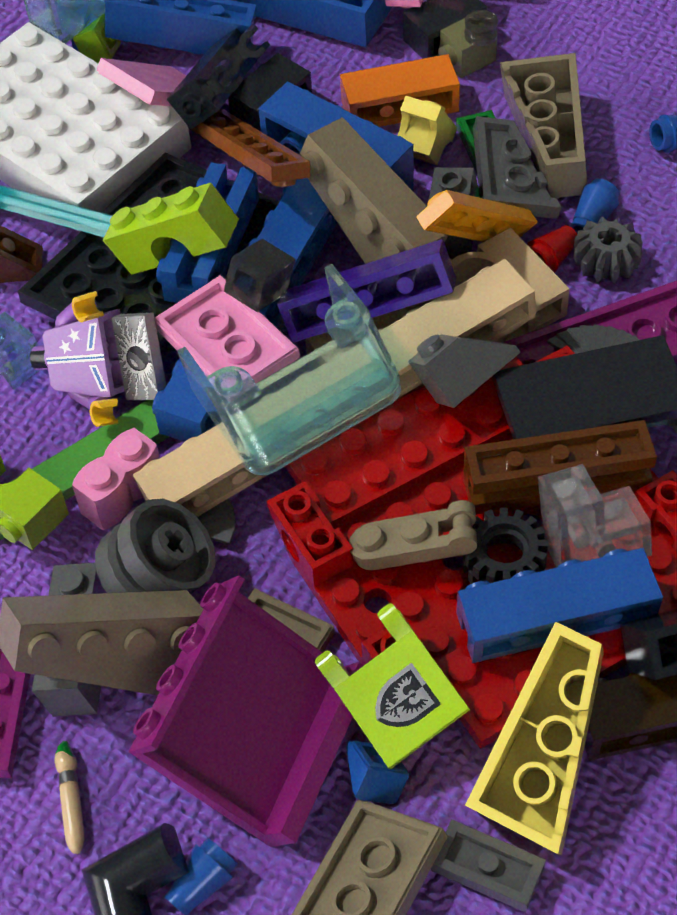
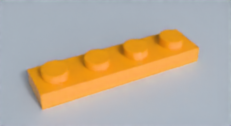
(473, 216)

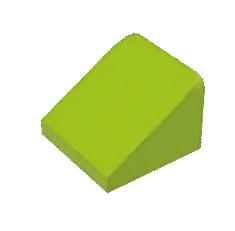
(94, 43)

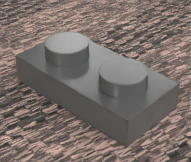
(489, 865)

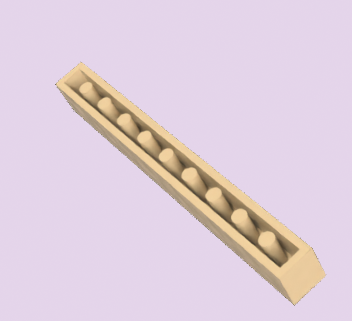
(483, 308)

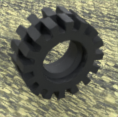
(510, 531)

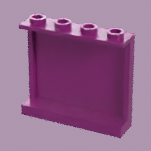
(245, 718)

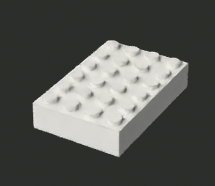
(73, 129)

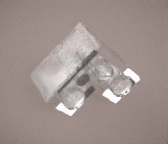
(587, 523)

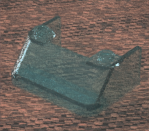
(307, 399)

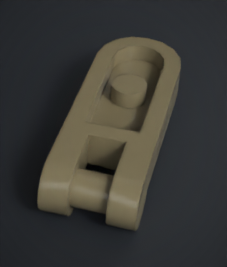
(416, 537)

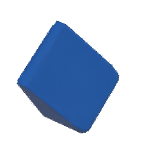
(371, 776)

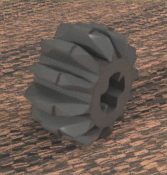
(608, 249)

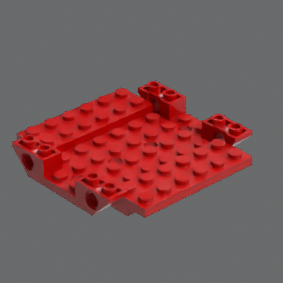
(412, 464)

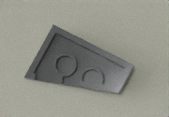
(506, 168)

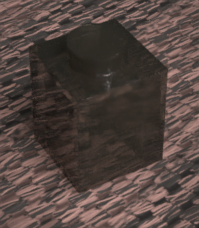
(259, 275)

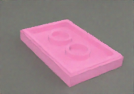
(146, 81)
(225, 333)

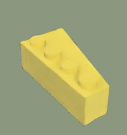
(540, 750)

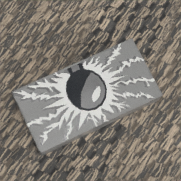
(139, 355)

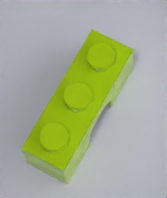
(192, 216)
(30, 508)

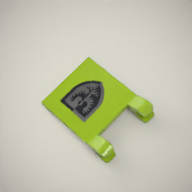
(398, 695)

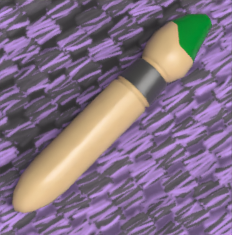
(70, 797)

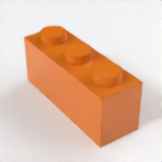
(380, 91)

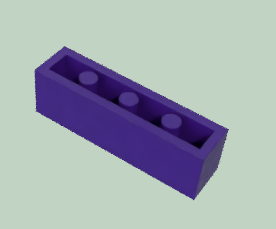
(380, 285)

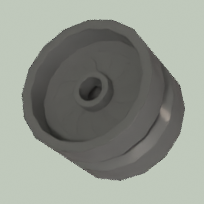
(156, 550)

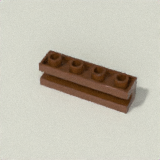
(508, 471)

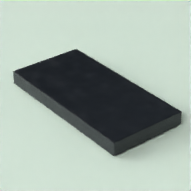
(590, 389)

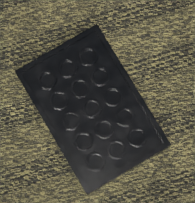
(91, 266)

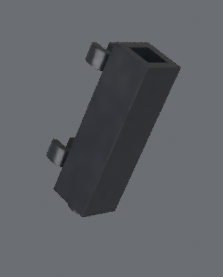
(216, 76)

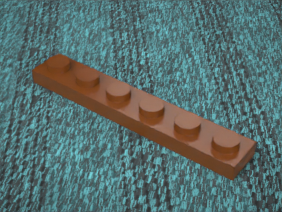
(254, 149)

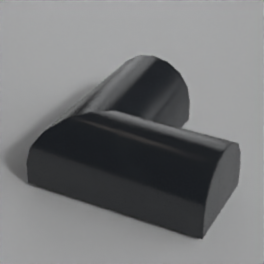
(126, 876)

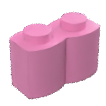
(106, 484)

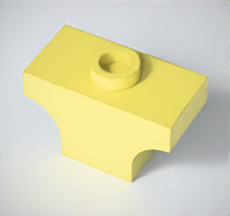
(427, 128)

